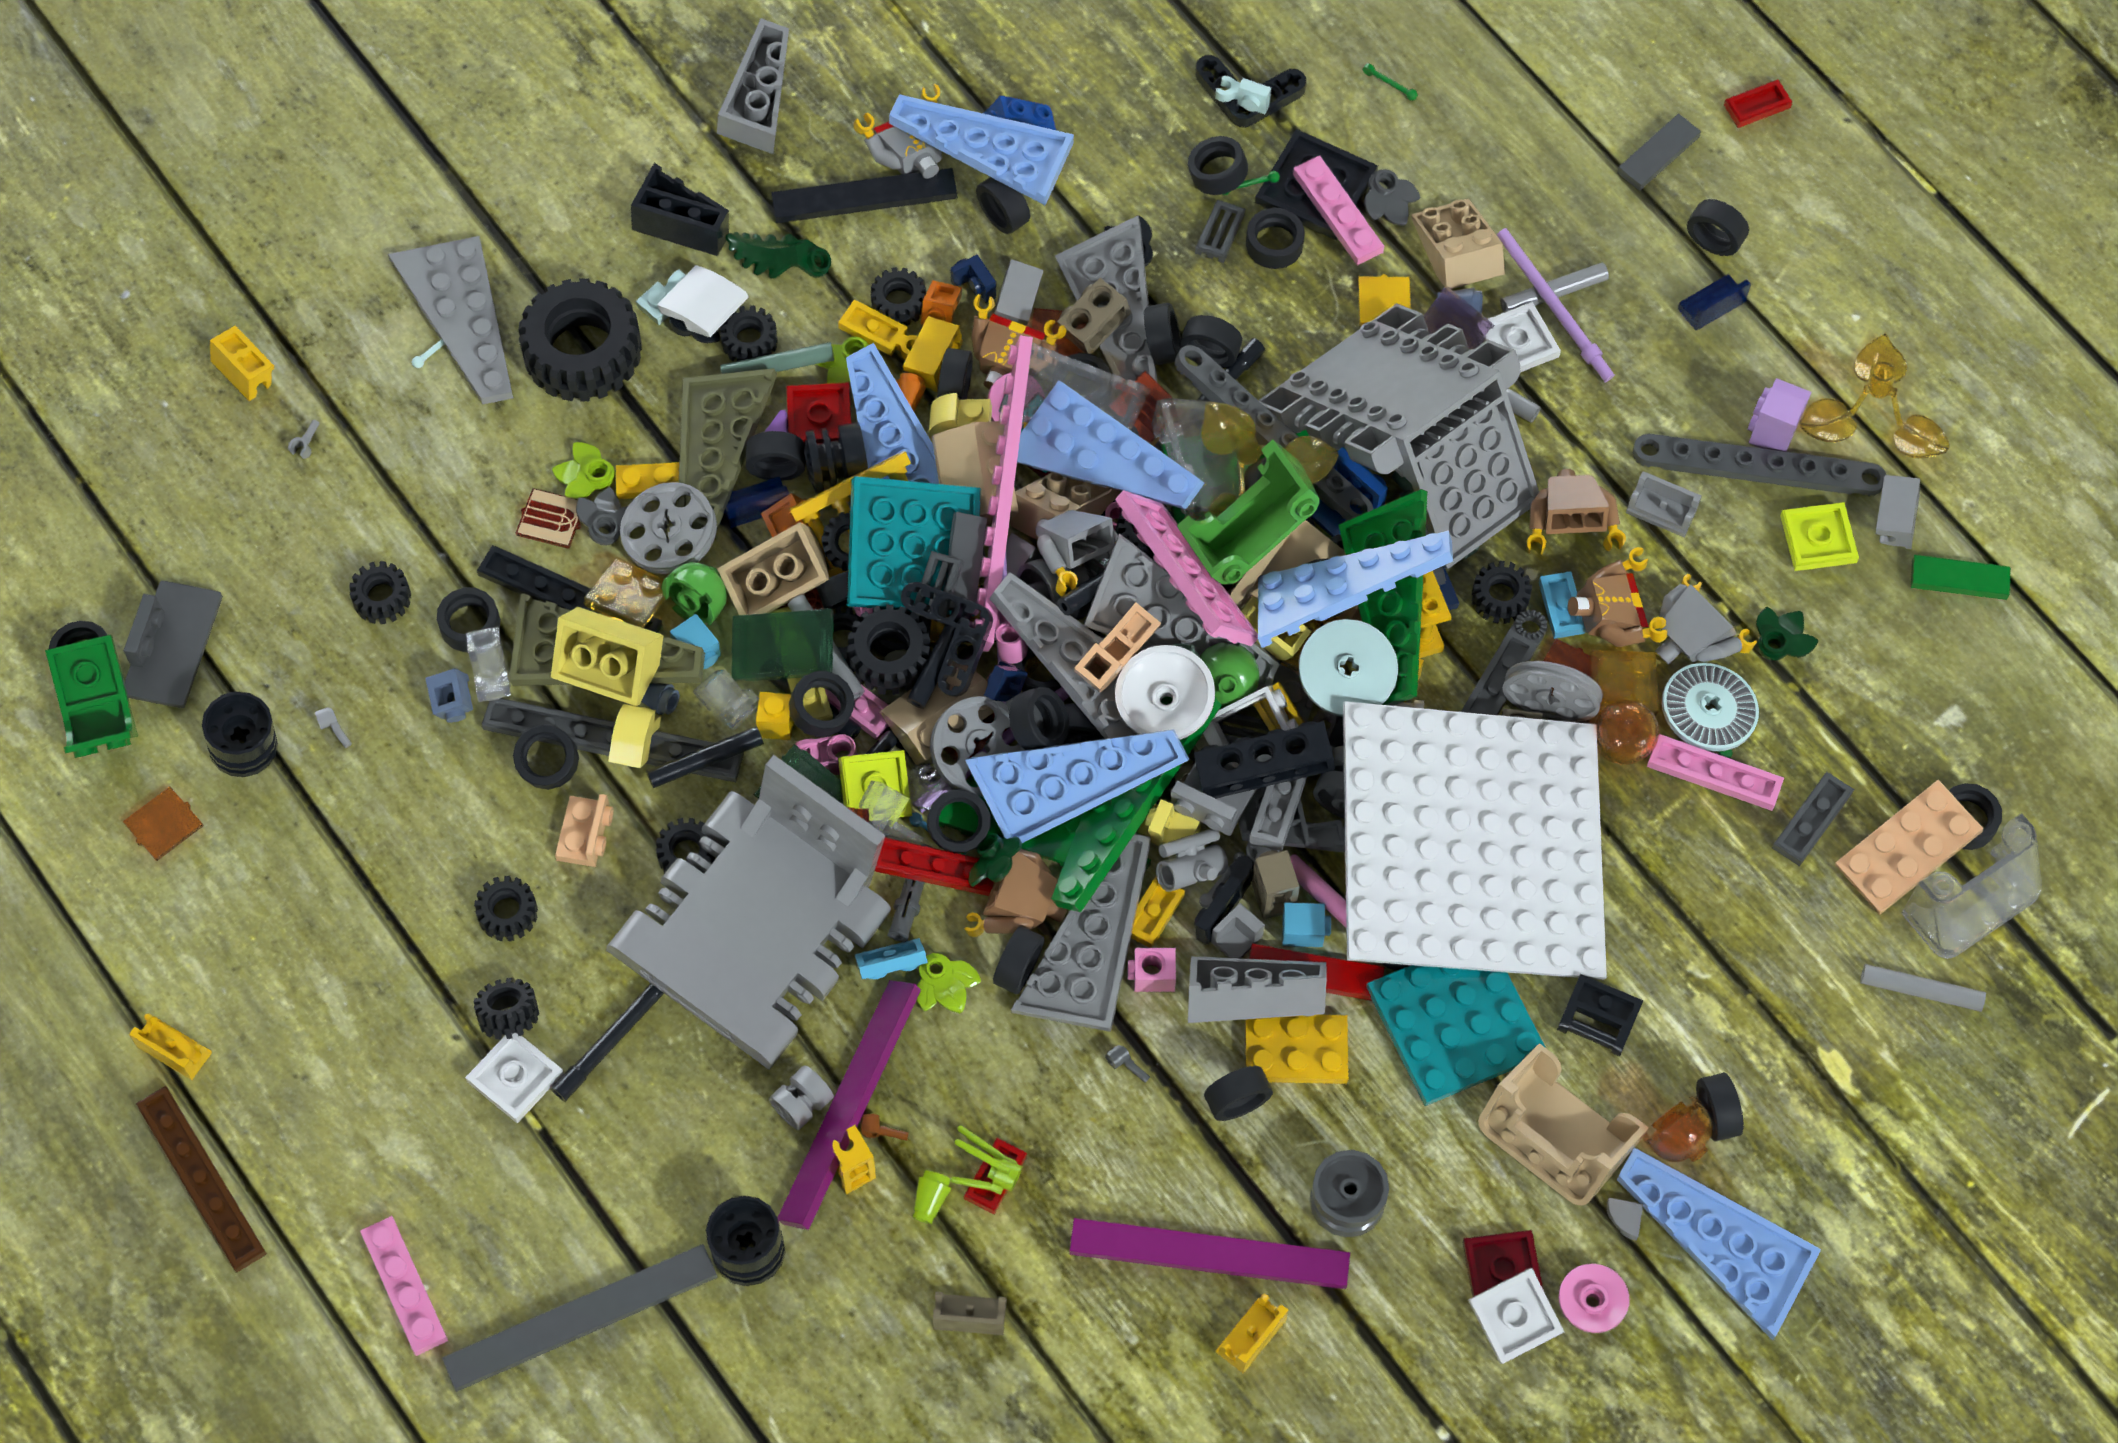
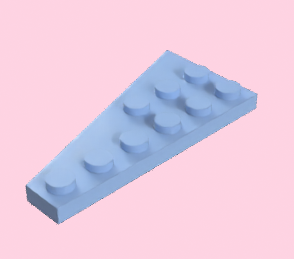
(1004, 149)
(887, 417)
(1089, 445)
(1342, 582)
(1051, 785)
(1737, 1248)

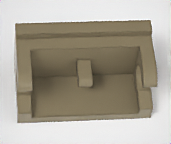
(969, 1314)

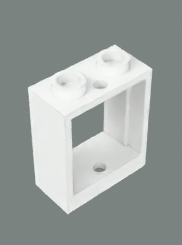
(1277, 703)

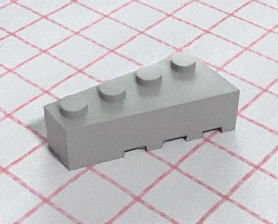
(755, 94)
(1254, 989)

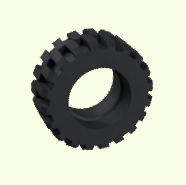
(574, 306)

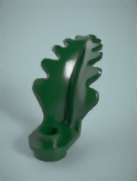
(779, 255)

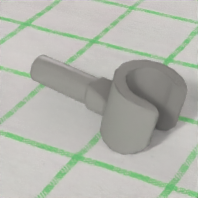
(304, 441)
(326, 719)

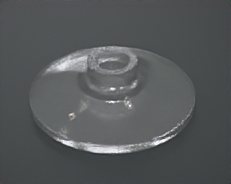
(926, 783)

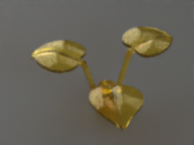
(1881, 367)
(1232, 429)

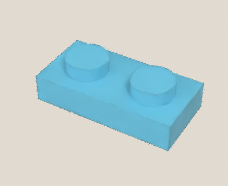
(1556, 592)
(900, 956)

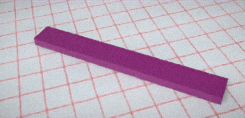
(849, 1104)
(1210, 1253)

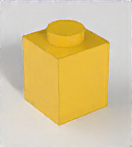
(774, 716)

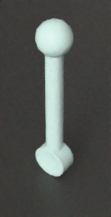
(418, 361)

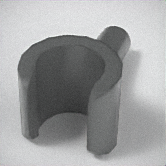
(1119, 1055)

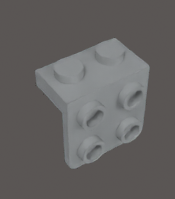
(1219, 813)

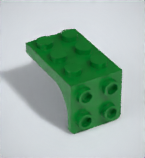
(91, 696)

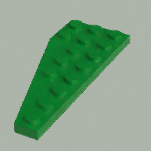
(1109, 828)

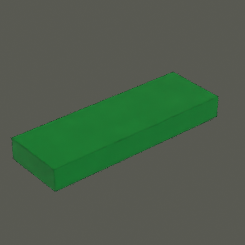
(1960, 577)

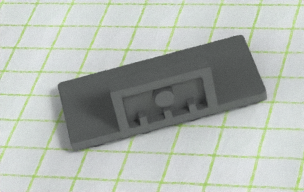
(169, 642)

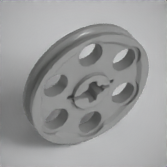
(657, 521)
(1575, 693)
(963, 742)

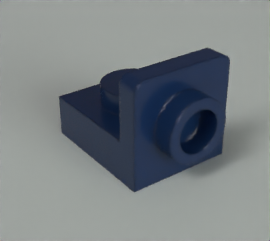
(976, 274)
(1005, 682)

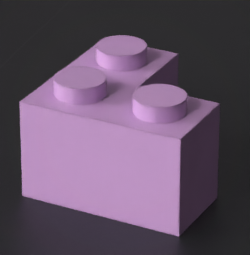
(1777, 415)

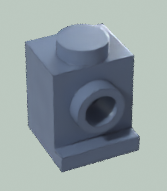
(442, 690)

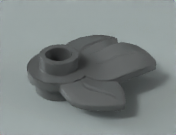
(1389, 202)
(602, 513)

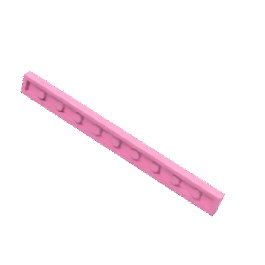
(1004, 478)

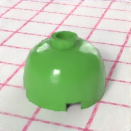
(696, 590)
(1232, 670)

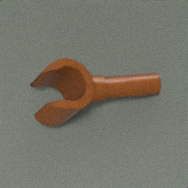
(871, 1128)

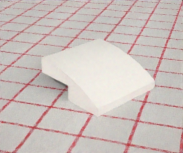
(703, 301)

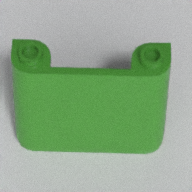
(1256, 520)

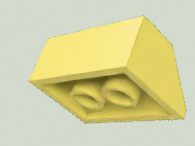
(605, 655)

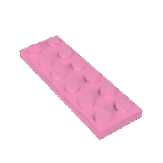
(1174, 554)

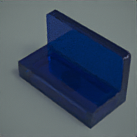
(1714, 301)
(749, 503)

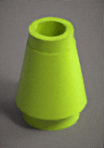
(930, 1195)

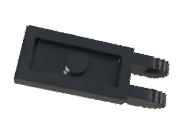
(1224, 898)

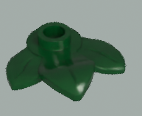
(1785, 633)
(994, 859)

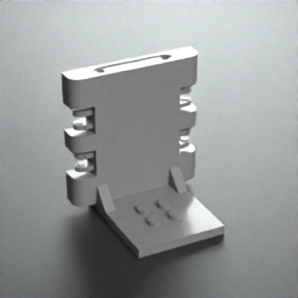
(1424, 409)
(760, 912)

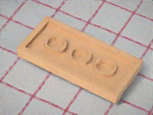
(1909, 847)

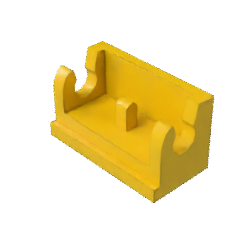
(929, 349)
(241, 362)
(170, 1046)
(855, 1165)
(1252, 1333)

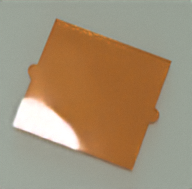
(163, 823)

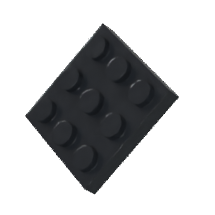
(1287, 193)

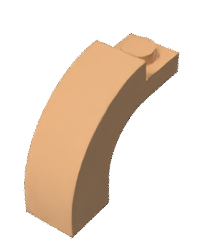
(1105, 660)

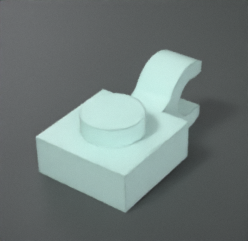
(1248, 94)
(648, 301)

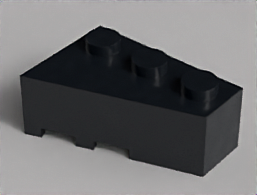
(678, 214)

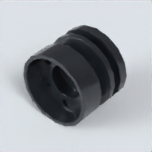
(834, 458)
(236, 718)
(739, 1224)

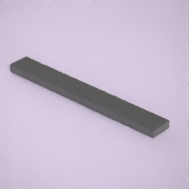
(596, 734)
(579, 1317)

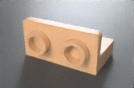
(583, 830)

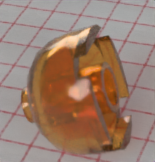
(1626, 732)
(1681, 1132)

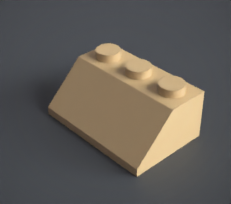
(968, 459)
(775, 571)
(915, 725)

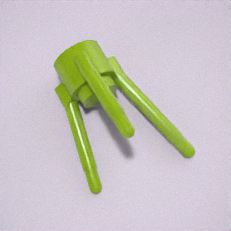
(1003, 1169)

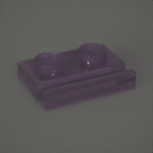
(1457, 312)

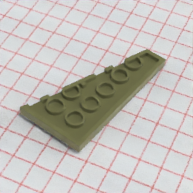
(716, 423)
(536, 642)

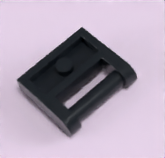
(1603, 1005)

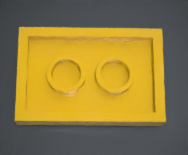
(1299, 1048)

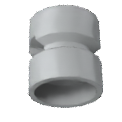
(801, 1097)

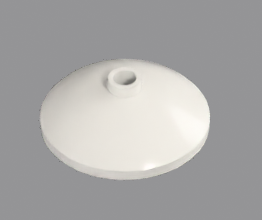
(1163, 673)

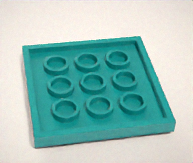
(894, 533)
(1453, 1026)

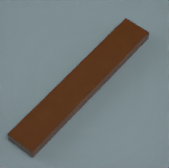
(201, 1179)

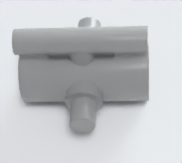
(1192, 861)

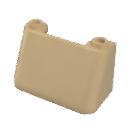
(1555, 1130)

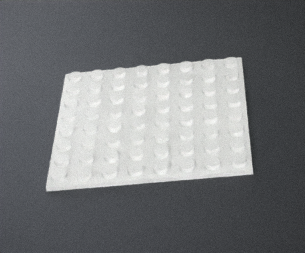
(1472, 841)

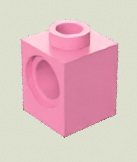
(1163, 959)

